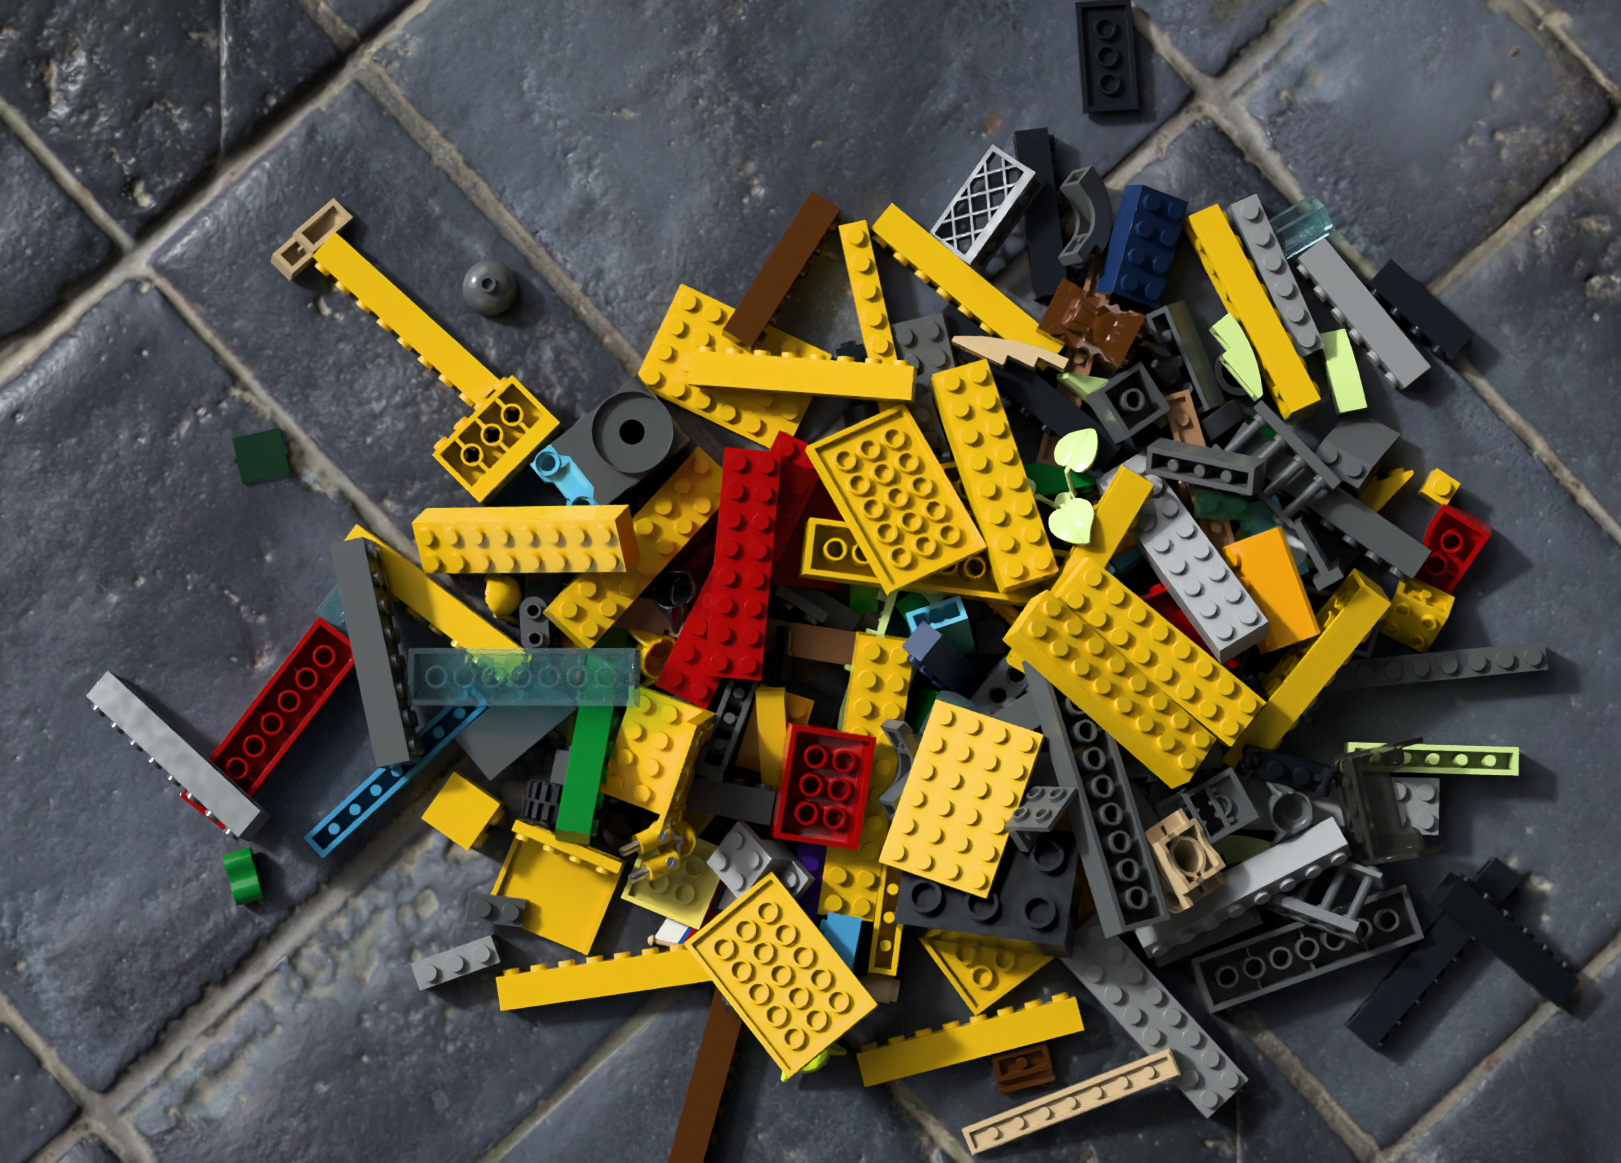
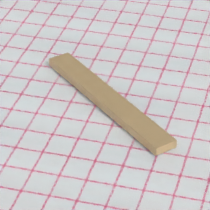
(1071, 1101)

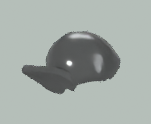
(1287, 811)

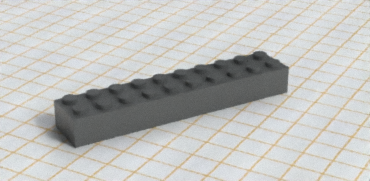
(1100, 813)

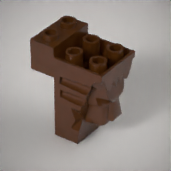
(1094, 328)

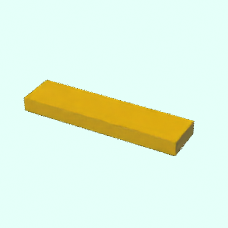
(771, 731)

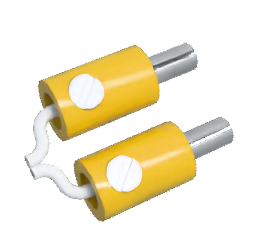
(658, 864)

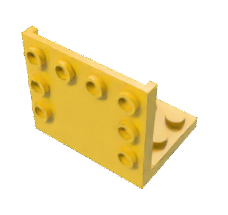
(658, 755)
(562, 883)

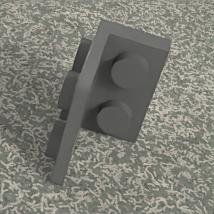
(1038, 814)

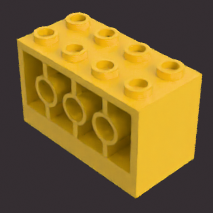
(510, 454)

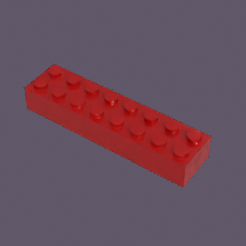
(743, 564)
(284, 709)

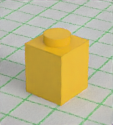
(1438, 488)

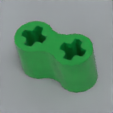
(244, 876)

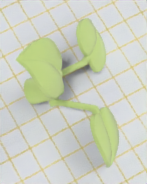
(1073, 515)

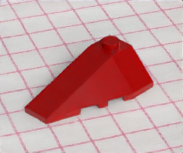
(1454, 541)

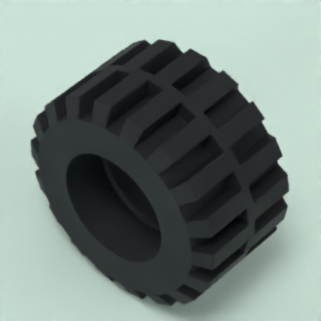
(542, 801)

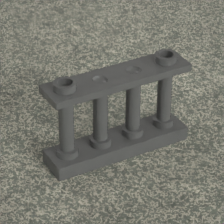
(1303, 459)
(1322, 915)

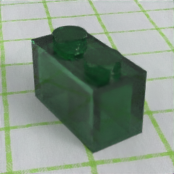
(1221, 506)

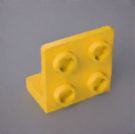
(1416, 614)

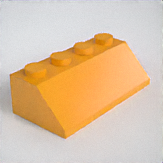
(1273, 582)

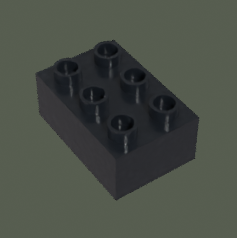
(1028, 909)

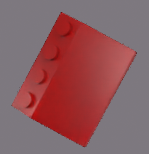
(822, 786)

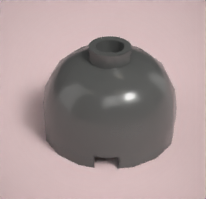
(490, 288)

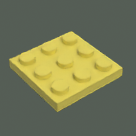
(680, 893)

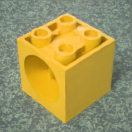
(464, 811)

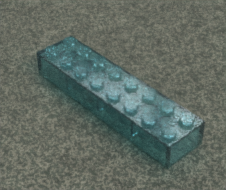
(524, 677)

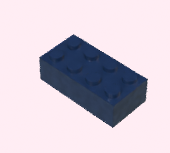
(1142, 247)

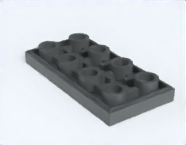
(507, 733)

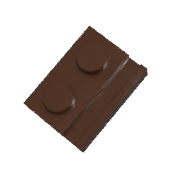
(1022, 1067)

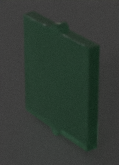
(261, 455)

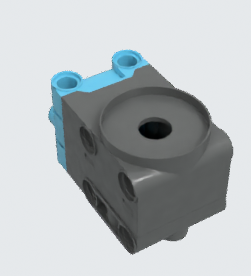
(612, 448)

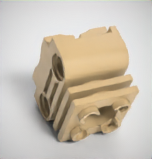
(1183, 861)

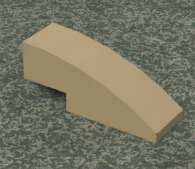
(307, 239)

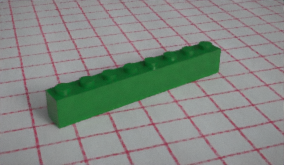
(587, 760)

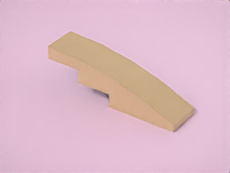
(1000, 350)

